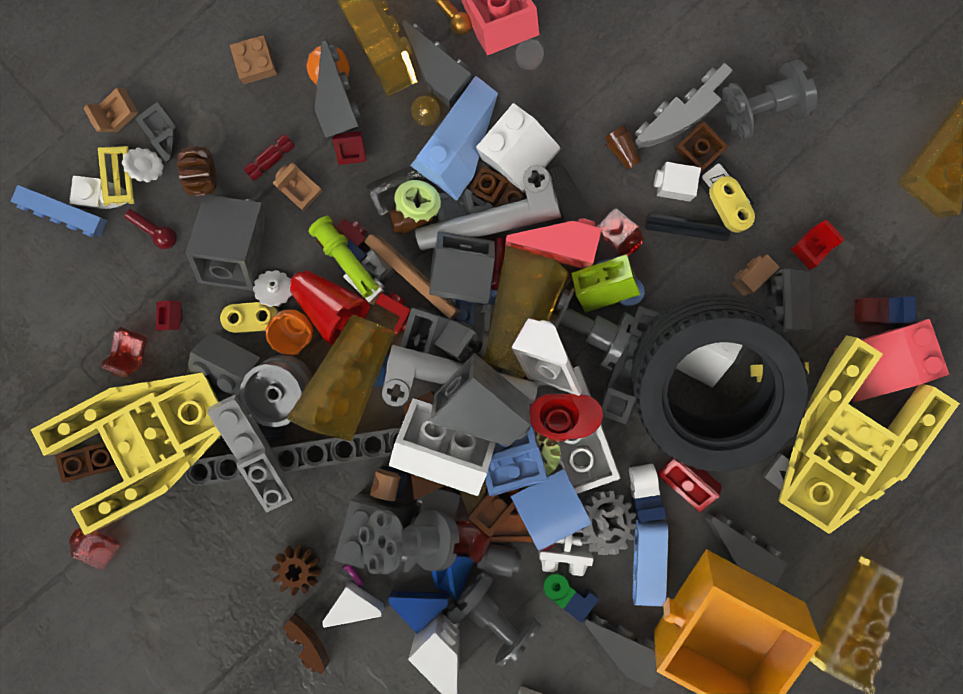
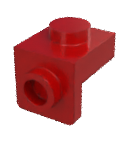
(817, 244)
(395, 305)

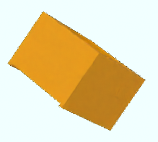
(733, 632)

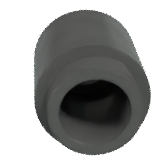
(500, 560)

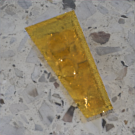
(937, 171)
(859, 626)

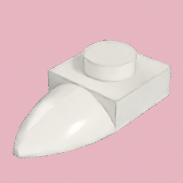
(88, 193)

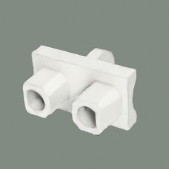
(569, 551)

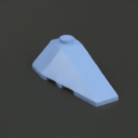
(451, 152)

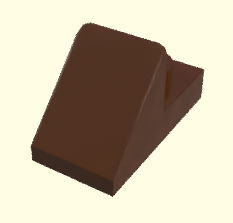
(493, 511)

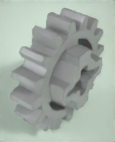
(607, 522)

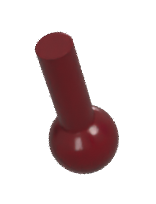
(162, 237)
(499, 257)

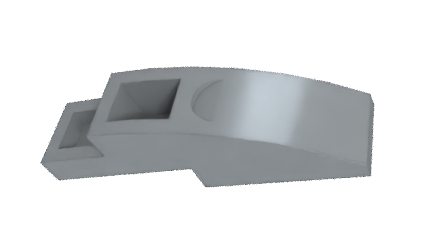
(682, 115)
(252, 452)

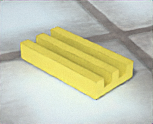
(118, 198)

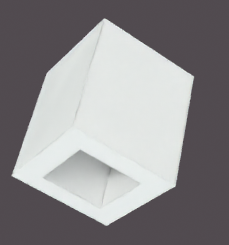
(677, 181)

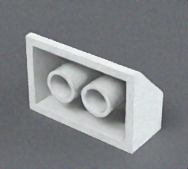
(440, 452)
(437, 653)

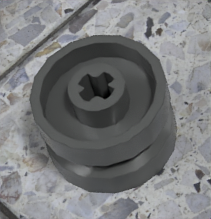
(274, 388)

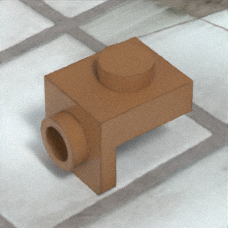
(112, 112)
(297, 186)

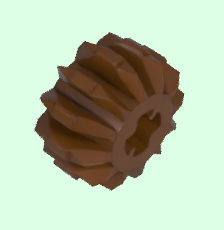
(197, 171)
(289, 579)

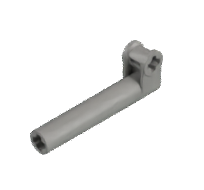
(537, 208)
(410, 364)

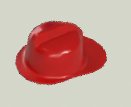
(565, 416)

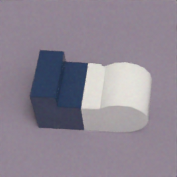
(646, 493)

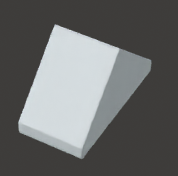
(353, 606)

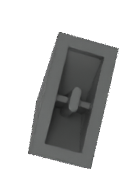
(458, 341)

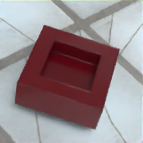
(349, 147)
(354, 232)
(168, 315)

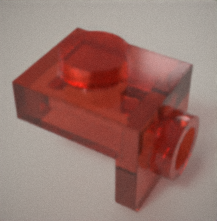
(621, 233)
(125, 353)
(471, 540)
(92, 548)

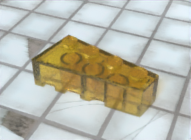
(380, 42)
(525, 290)
(344, 380)

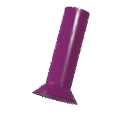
(354, 575)

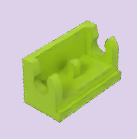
(605, 283)

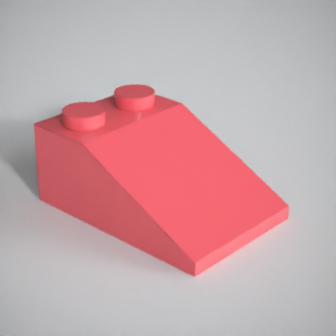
(502, 22)
(566, 242)
(908, 360)

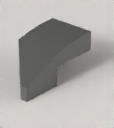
(159, 129)
(465, 205)
(377, 266)

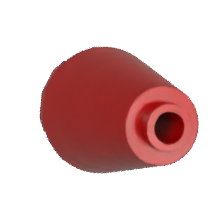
(327, 303)

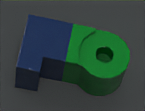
(567, 596)

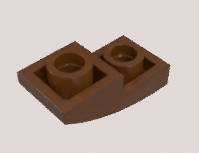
(495, 188)
(84, 462)
(314, 654)

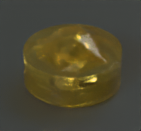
(425, 111)

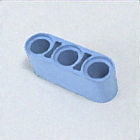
(650, 563)

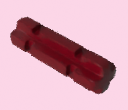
(269, 157)

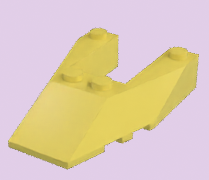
(150, 432)
(844, 455)

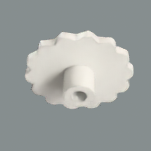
(142, 164)
(272, 288)

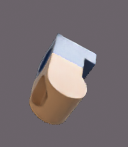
(388, 483)

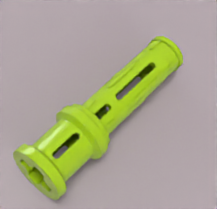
(336, 246)

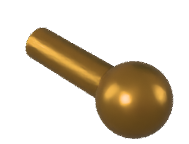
(459, 21)

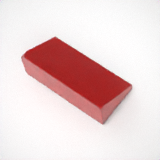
(691, 483)

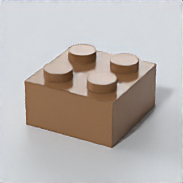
(253, 59)
(756, 273)

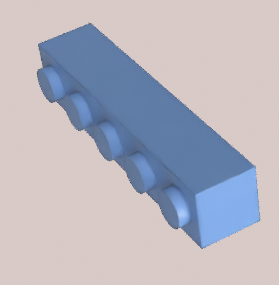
(58, 211)

